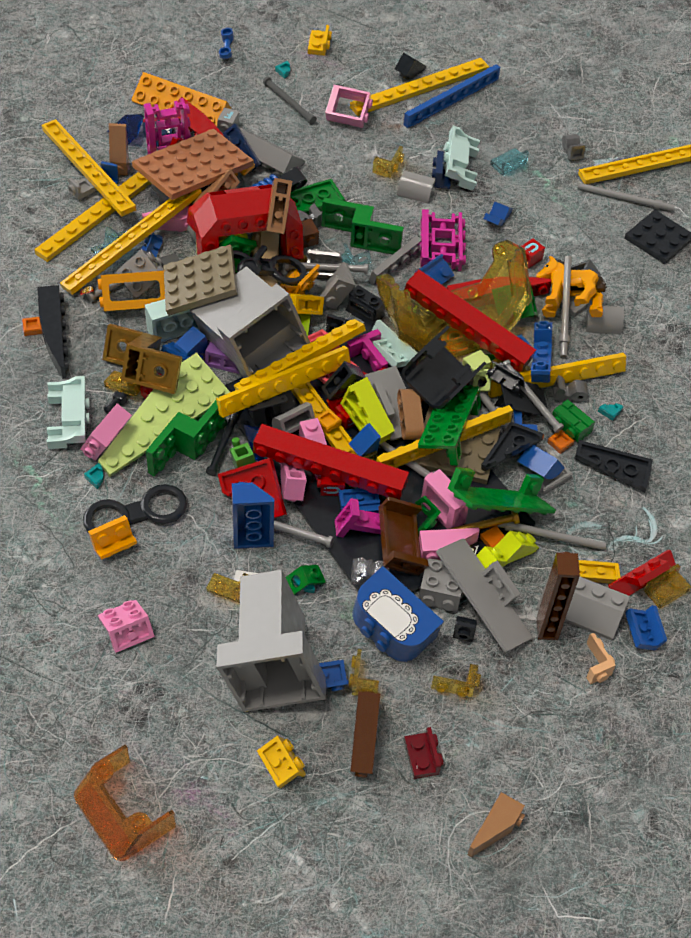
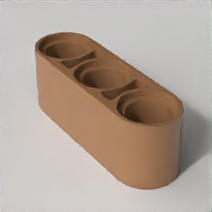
(410, 414)

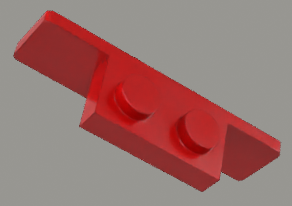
(641, 575)

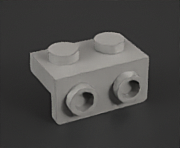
(320, 256)

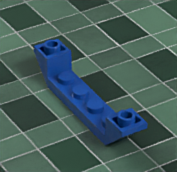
(542, 358)

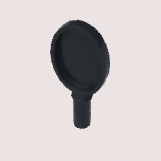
(253, 263)

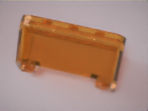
(119, 834)

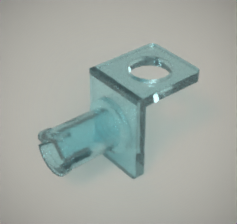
(110, 236)
(353, 260)

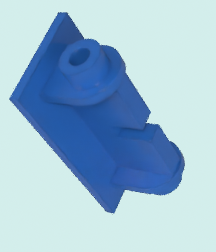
(153, 242)

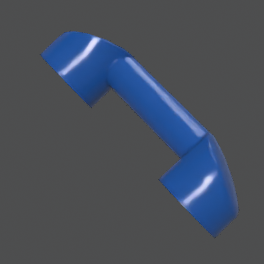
(227, 38)

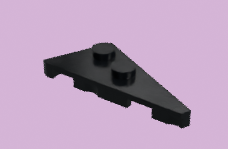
(511, 442)

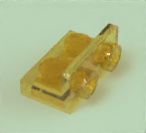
(667, 587)

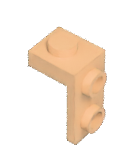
(606, 665)

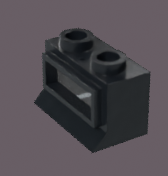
(365, 305)

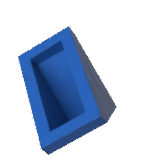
(192, 342)
(366, 441)

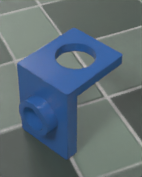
(111, 170)

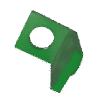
(432, 514)
(308, 576)

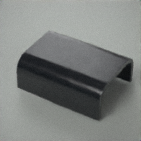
(437, 373)

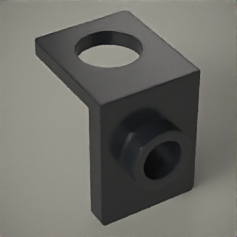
(334, 322)
(464, 629)

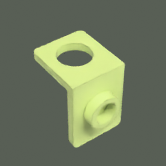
(482, 375)

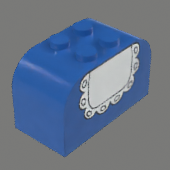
(394, 617)

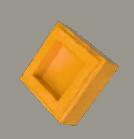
(329, 420)

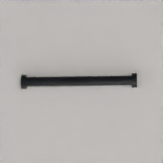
(212, 469)

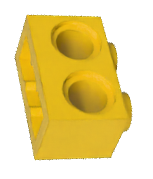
(308, 303)

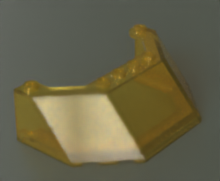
(499, 295)

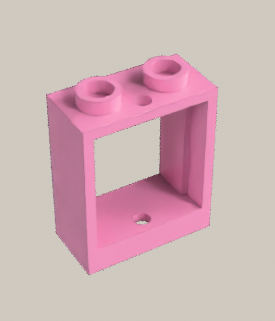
(353, 94)
(105, 432)
(452, 509)

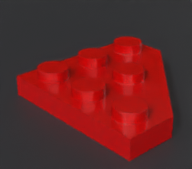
(262, 475)

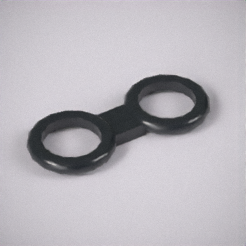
(269, 269)
(140, 510)

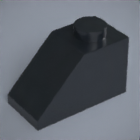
(409, 67)
(340, 381)

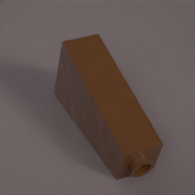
(365, 733)

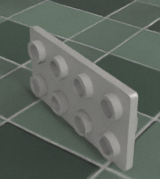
(386, 386)

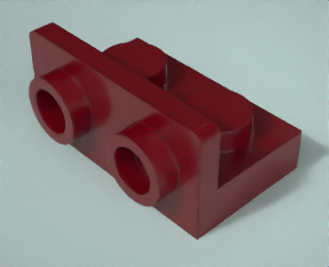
(423, 754)

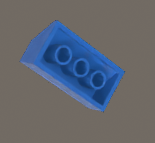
(252, 516)

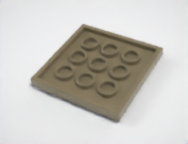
(199, 280)
(473, 454)

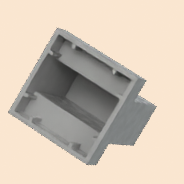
(254, 325)
(272, 657)

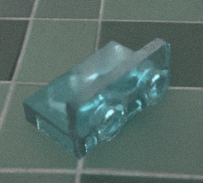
(509, 161)

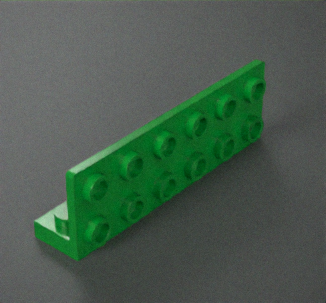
(448, 423)
(499, 499)

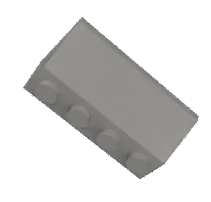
(271, 154)
(595, 608)

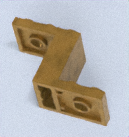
(142, 358)

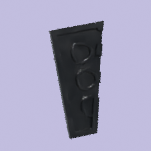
(623, 466)

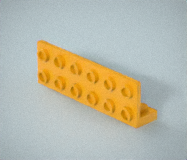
(164, 93)

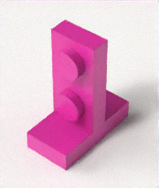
(365, 346)
(356, 519)

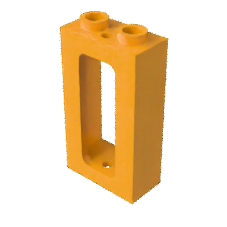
(106, 280)

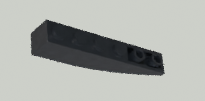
(53, 325)

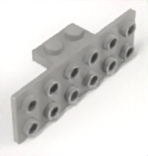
(488, 592)

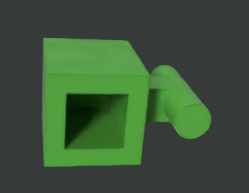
(241, 454)

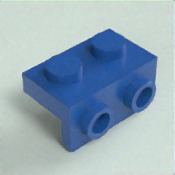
(646, 628)
(335, 674)

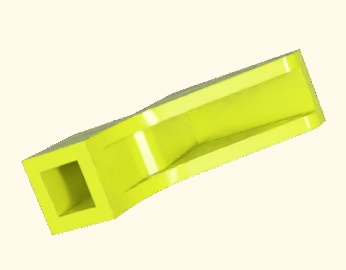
(510, 548)

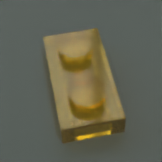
(114, 382)

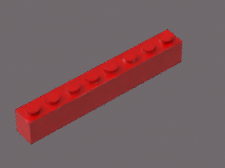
(469, 321)
(330, 462)

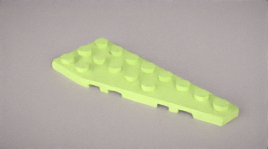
(194, 395)

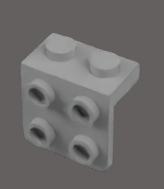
(140, 262)
(338, 286)
(439, 587)

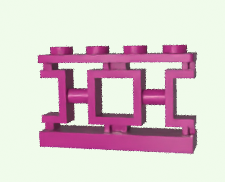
(154, 134)
(442, 229)

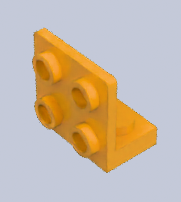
(305, 284)

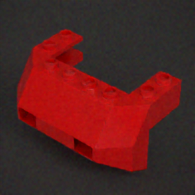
(239, 213)

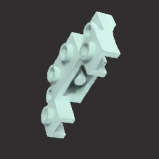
(456, 157)
(74, 416)

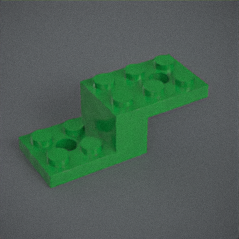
(359, 221)
(185, 436)

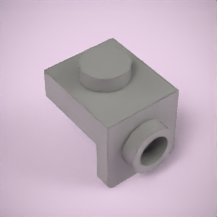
(80, 188)

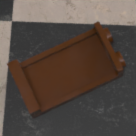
(401, 536)

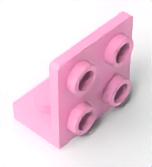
(126, 625)

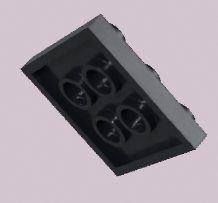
(659, 236)

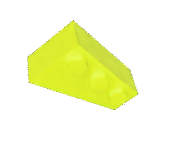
(365, 408)

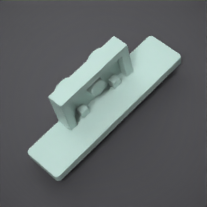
(392, 348)

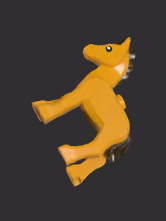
(584, 285)

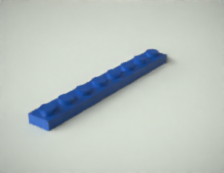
(451, 96)

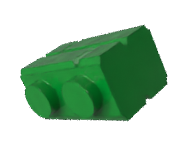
(575, 422)

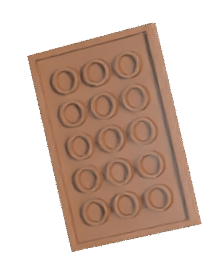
(192, 163)

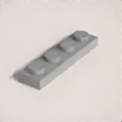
(398, 257)

